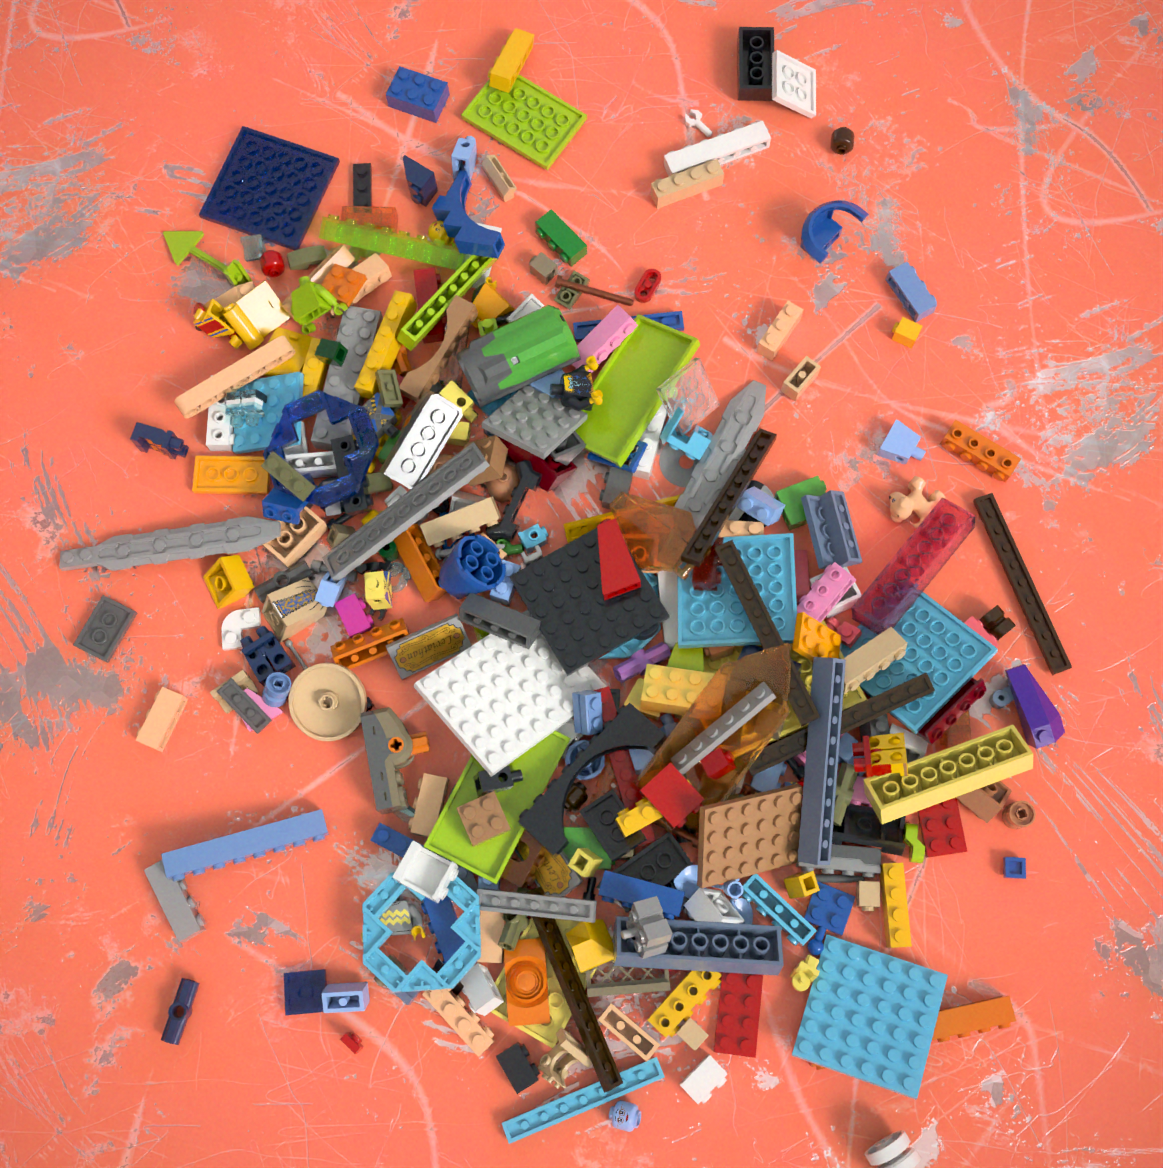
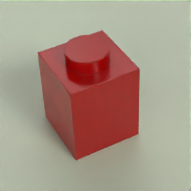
(718, 763)

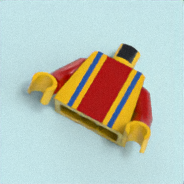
(212, 322)

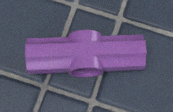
(639, 660)

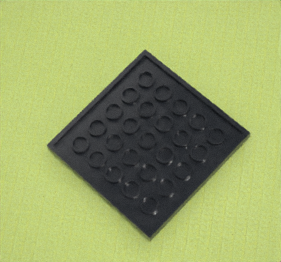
(569, 602)

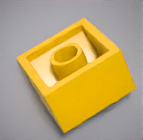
(228, 580)

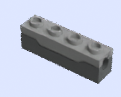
(849, 861)

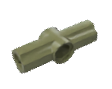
(844, 791)
(513, 927)

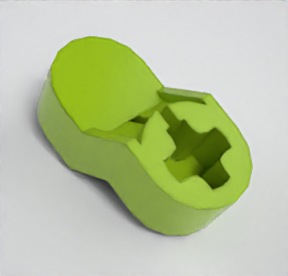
(917, 849)

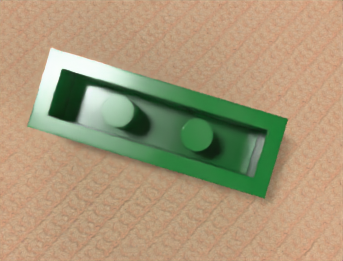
(560, 238)

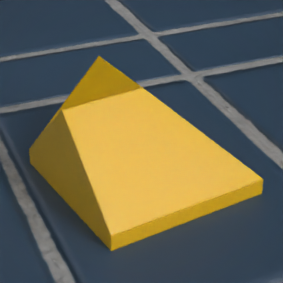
(590, 944)

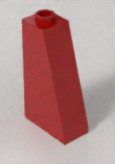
(616, 564)

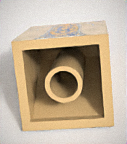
(292, 608)

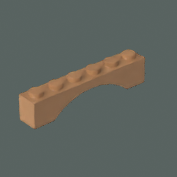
(419, 381)

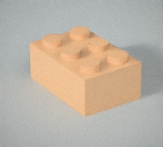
(296, 539)

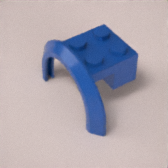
(822, 231)

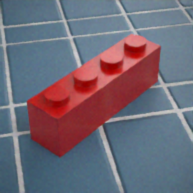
(426, 286)

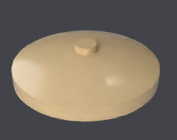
(327, 701)

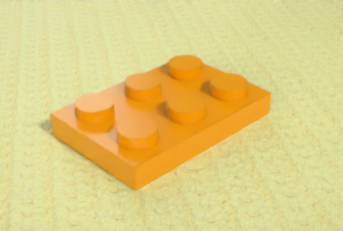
(814, 638)

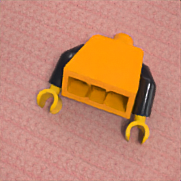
(490, 304)

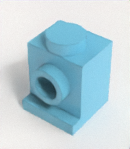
(528, 542)

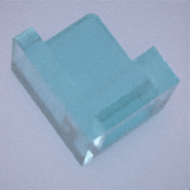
(253, 246)

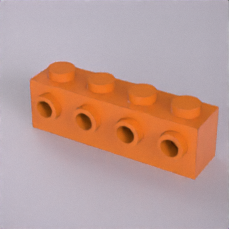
(980, 451)
(420, 562)
(369, 645)

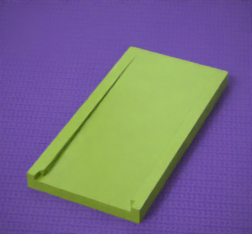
(630, 385)
(491, 857)

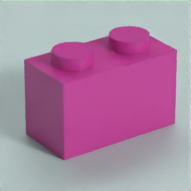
(353, 615)

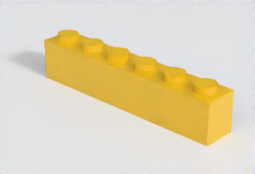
(385, 345)

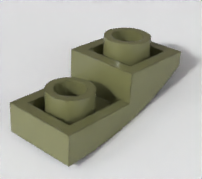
(302, 258)
(568, 297)
(379, 483)

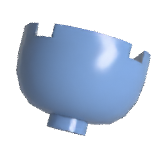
(592, 769)

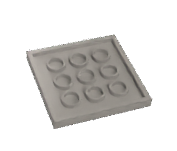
(534, 421)

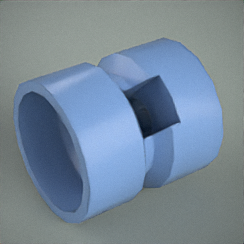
(276, 689)

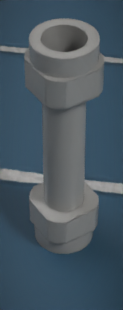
(318, 567)

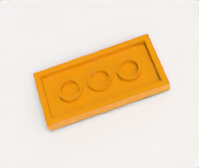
(230, 475)

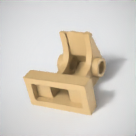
(557, 1070)

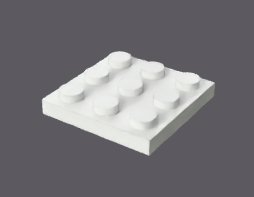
(793, 84)

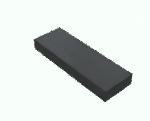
(244, 706)

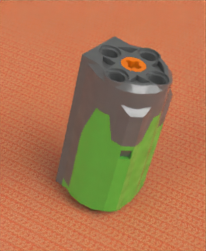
(518, 354)

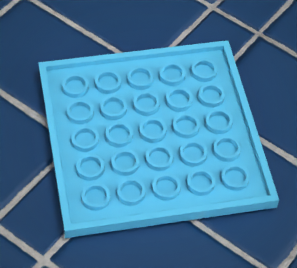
(718, 615)
(935, 646)
(870, 1016)

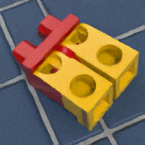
(882, 755)

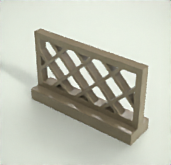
(626, 987)

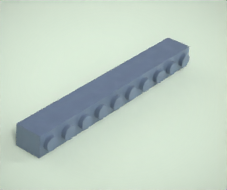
(821, 762)

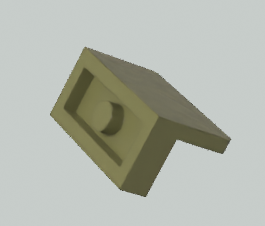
(389, 389)

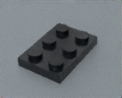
(601, 820)

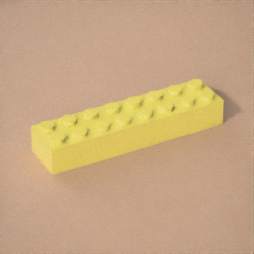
(949, 774)

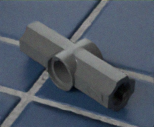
(293, 574)

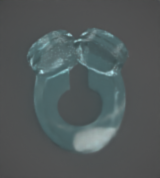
(396, 569)

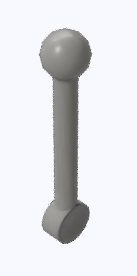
(289, 643)

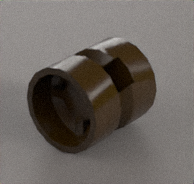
(997, 623)

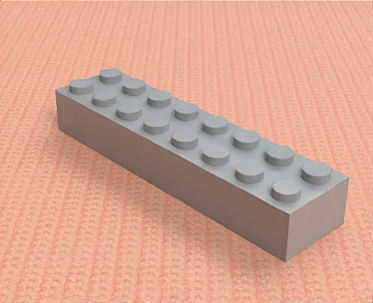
(356, 334)

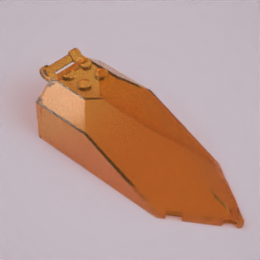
(720, 694)

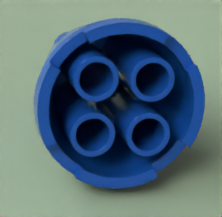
(472, 567)

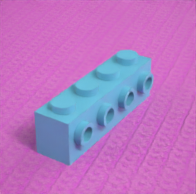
(781, 913)

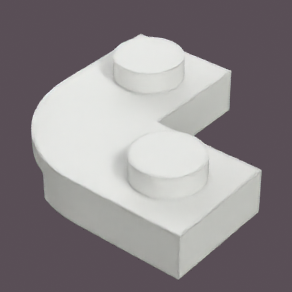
(235, 624)

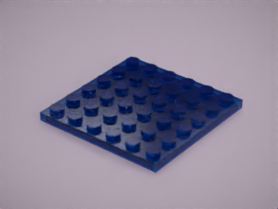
(269, 188)

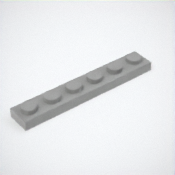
(723, 728)
(537, 905)

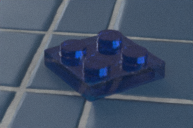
(304, 991)

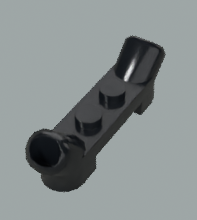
(528, 479)

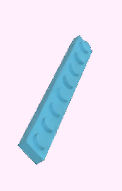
(580, 1101)

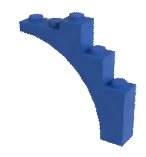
(468, 235)

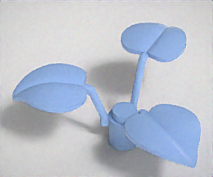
(687, 882)

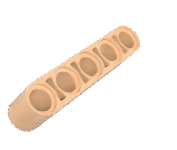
(339, 256)

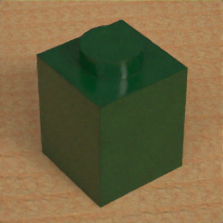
(331, 352)

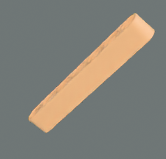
(234, 377)

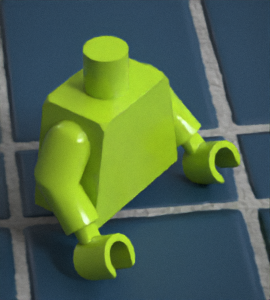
(311, 302)

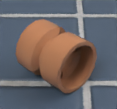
(1018, 815)

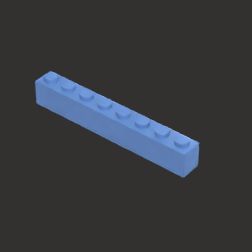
(244, 844)

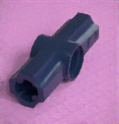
(175, 1025)

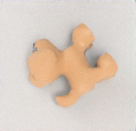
(902, 506)

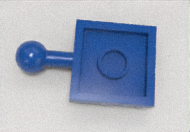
(829, 911)

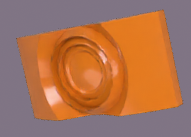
(527, 983)

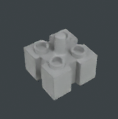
(648, 927)

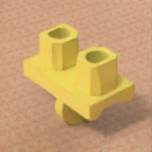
(804, 973)

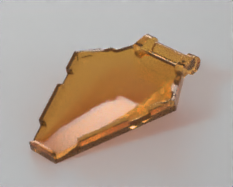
(654, 533)

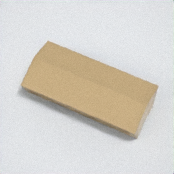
(499, 177)

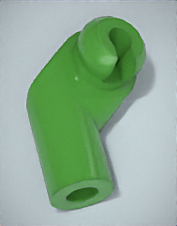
(510, 549)

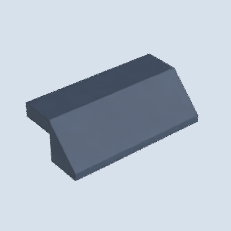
(831, 529)

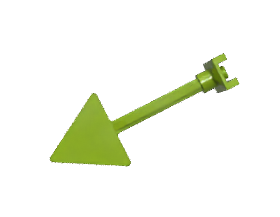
(184, 242)

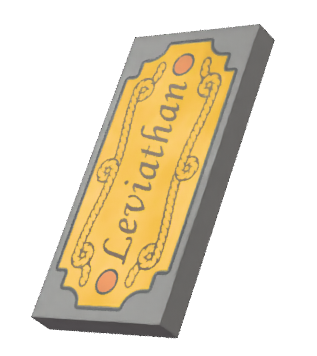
(428, 646)
(554, 874)

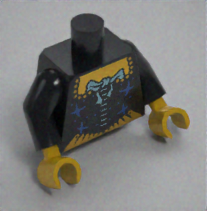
(577, 387)

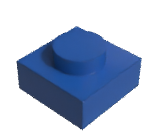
(1014, 867)

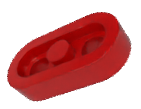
(646, 286)

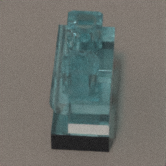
(246, 406)

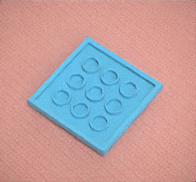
(280, 392)

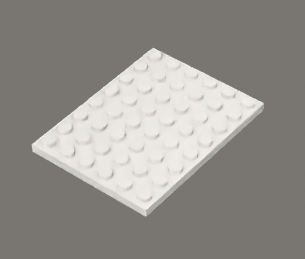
(504, 697)

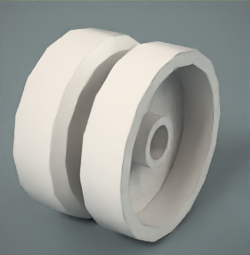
(893, 1152)

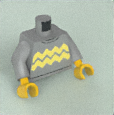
(402, 919)

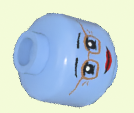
(625, 1116)

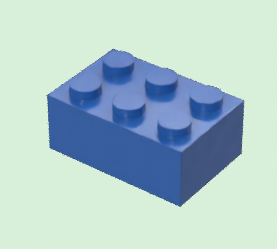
(417, 94)

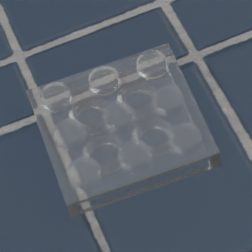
(690, 391)

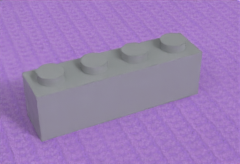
(176, 903)

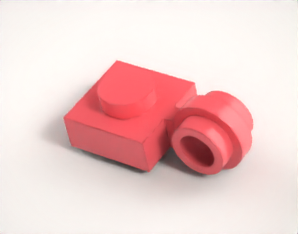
(848, 632)

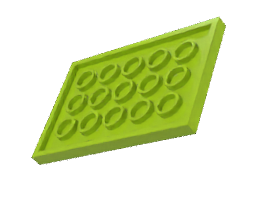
(525, 120)

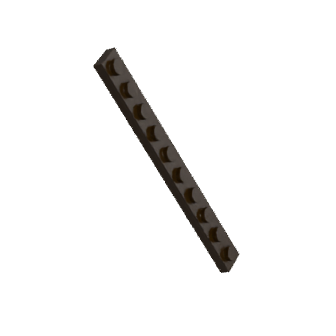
(728, 498)
(1022, 584)
(764, 626)
(851, 718)
(577, 1000)

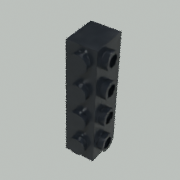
(362, 500)

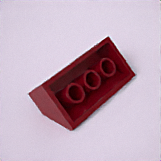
(552, 471)

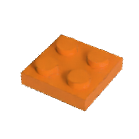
(344, 283)

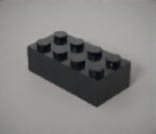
(755, 63)
(656, 863)

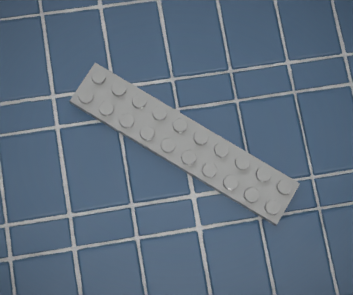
(405, 512)

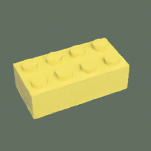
(671, 688)

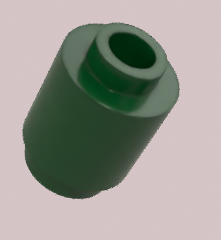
(391, 554)

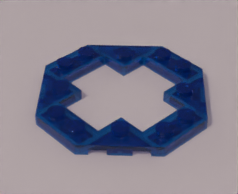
(337, 411)

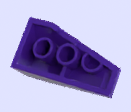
(1036, 712)

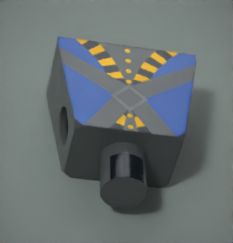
(381, 417)

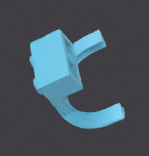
(693, 445)

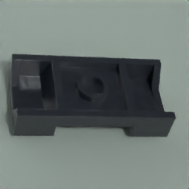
(863, 827)

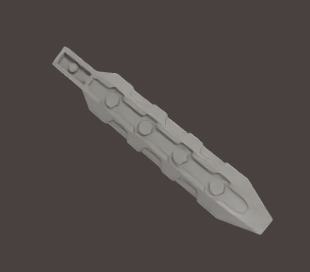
(724, 451)
(173, 544)

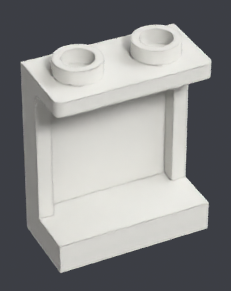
(426, 872)

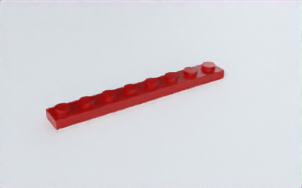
(623, 765)

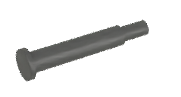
(834, 878)

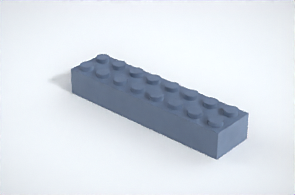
(708, 948)

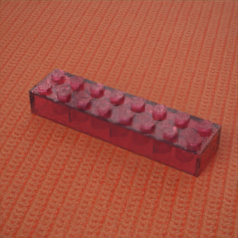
(913, 567)

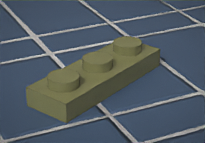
(288, 476)

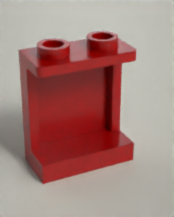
(672, 796)

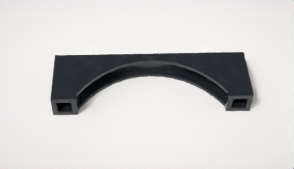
(625, 732)

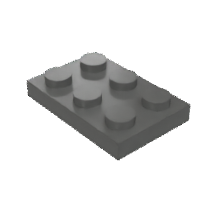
(105, 629)

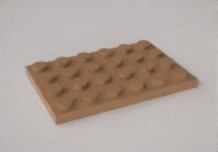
(749, 835)

